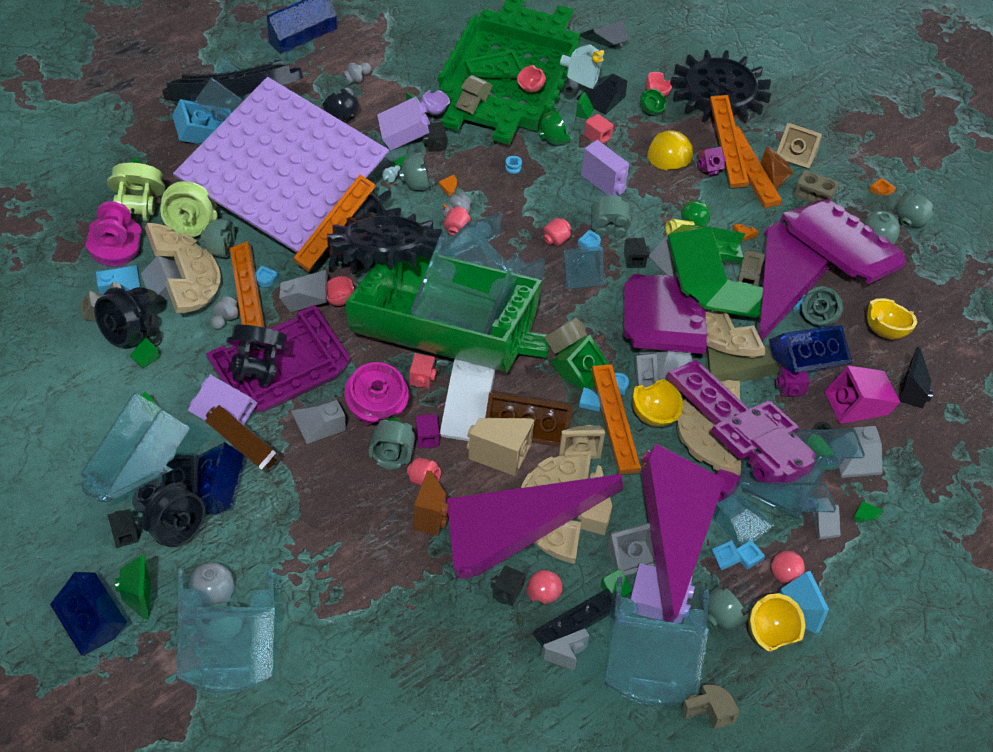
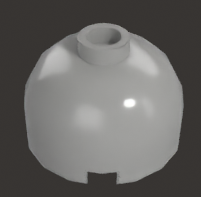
(212, 582)

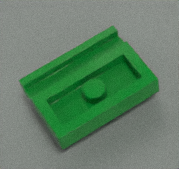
(535, 345)

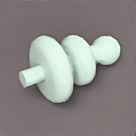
(390, 174)

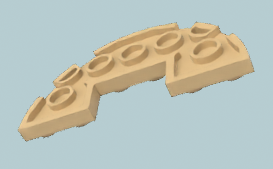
(196, 266)
(731, 340)
(695, 431)
(569, 467)

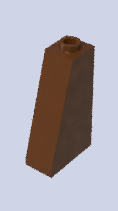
(241, 438)

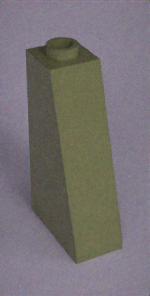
(740, 368)

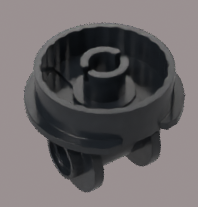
(125, 315)
(260, 340)
(169, 512)

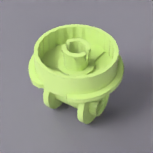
(136, 187)
(190, 198)

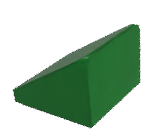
(584, 107)
(145, 353)
(610, 580)

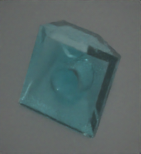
(584, 267)
(741, 519)

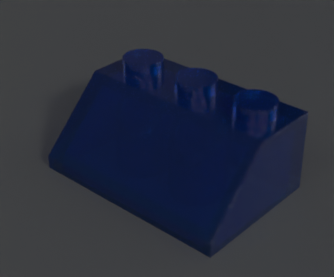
(218, 477)
(87, 612)

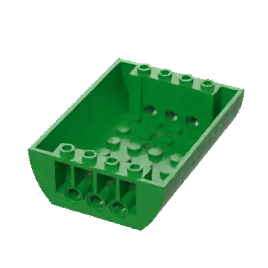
(384, 303)

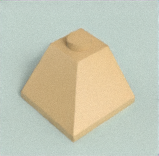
(583, 438)

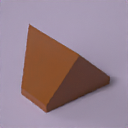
(776, 167)

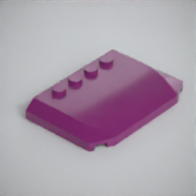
(844, 240)
(662, 315)
(312, 361)

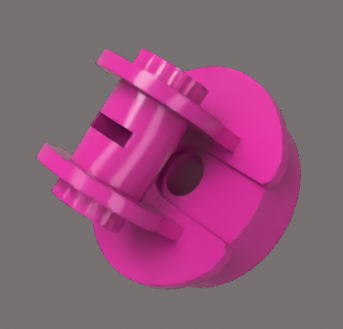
(114, 236)
(371, 404)

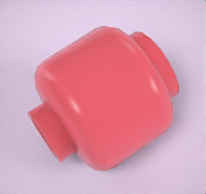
(456, 219)
(557, 231)
(418, 469)

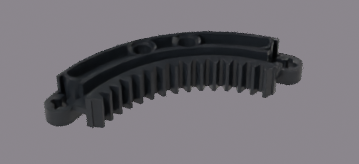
(238, 82)

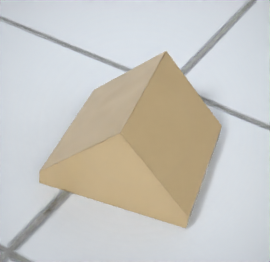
(799, 145)

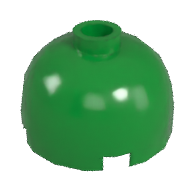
(553, 128)

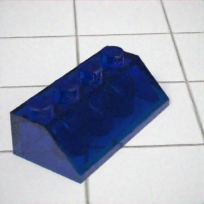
(300, 23)
(811, 349)

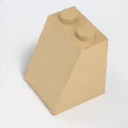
(500, 442)

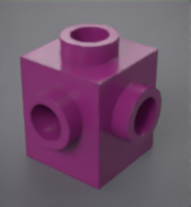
(711, 160)
(792, 383)

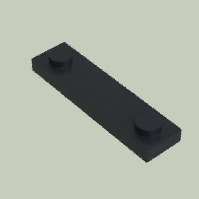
(576, 619)

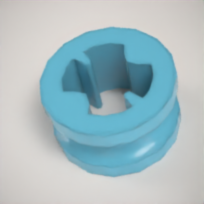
(516, 167)

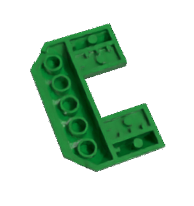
(700, 269)

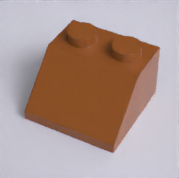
(430, 507)

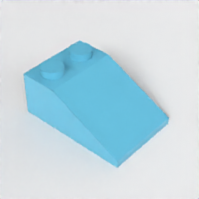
(193, 122)

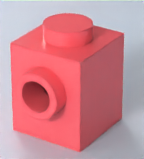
(598, 129)
(422, 371)

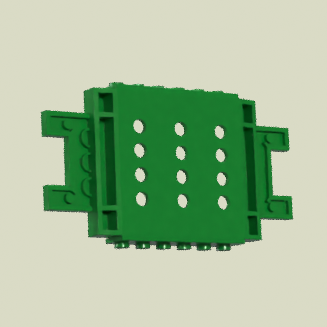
(526, 33)

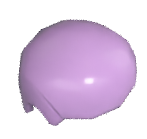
(436, 102)

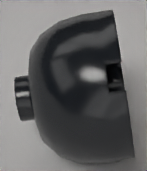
(343, 105)

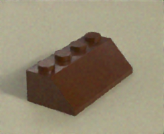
(548, 415)

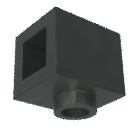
(436, 138)
(636, 252)
(123, 527)
(507, 585)

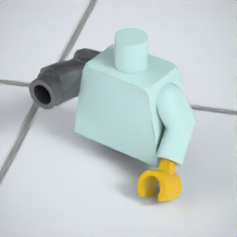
(583, 68)

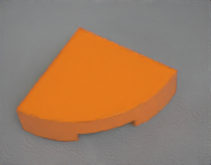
(448, 185)
(882, 187)
(750, 232)

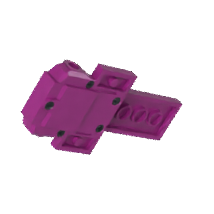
(756, 432)

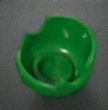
(652, 102)
(696, 212)

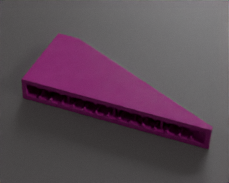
(786, 275)
(679, 514)
(501, 523)

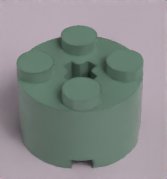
(610, 216)
(392, 444)

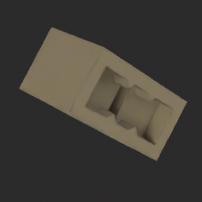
(815, 187)

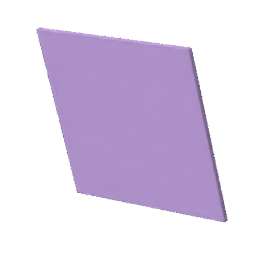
(281, 163)

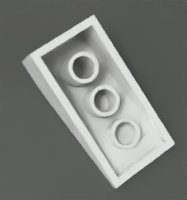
(466, 398)

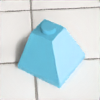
(126, 276)
(809, 598)

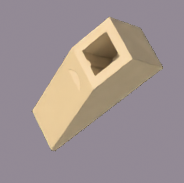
(597, 517)

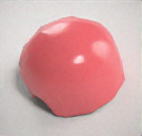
(531, 79)
(656, 81)
(339, 290)
(787, 566)
(544, 587)

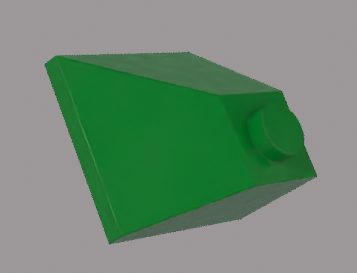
(576, 362)
(135, 586)

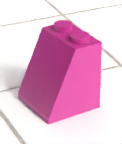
(861, 394)

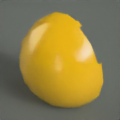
(670, 150)
(890, 319)
(657, 404)
(776, 622)

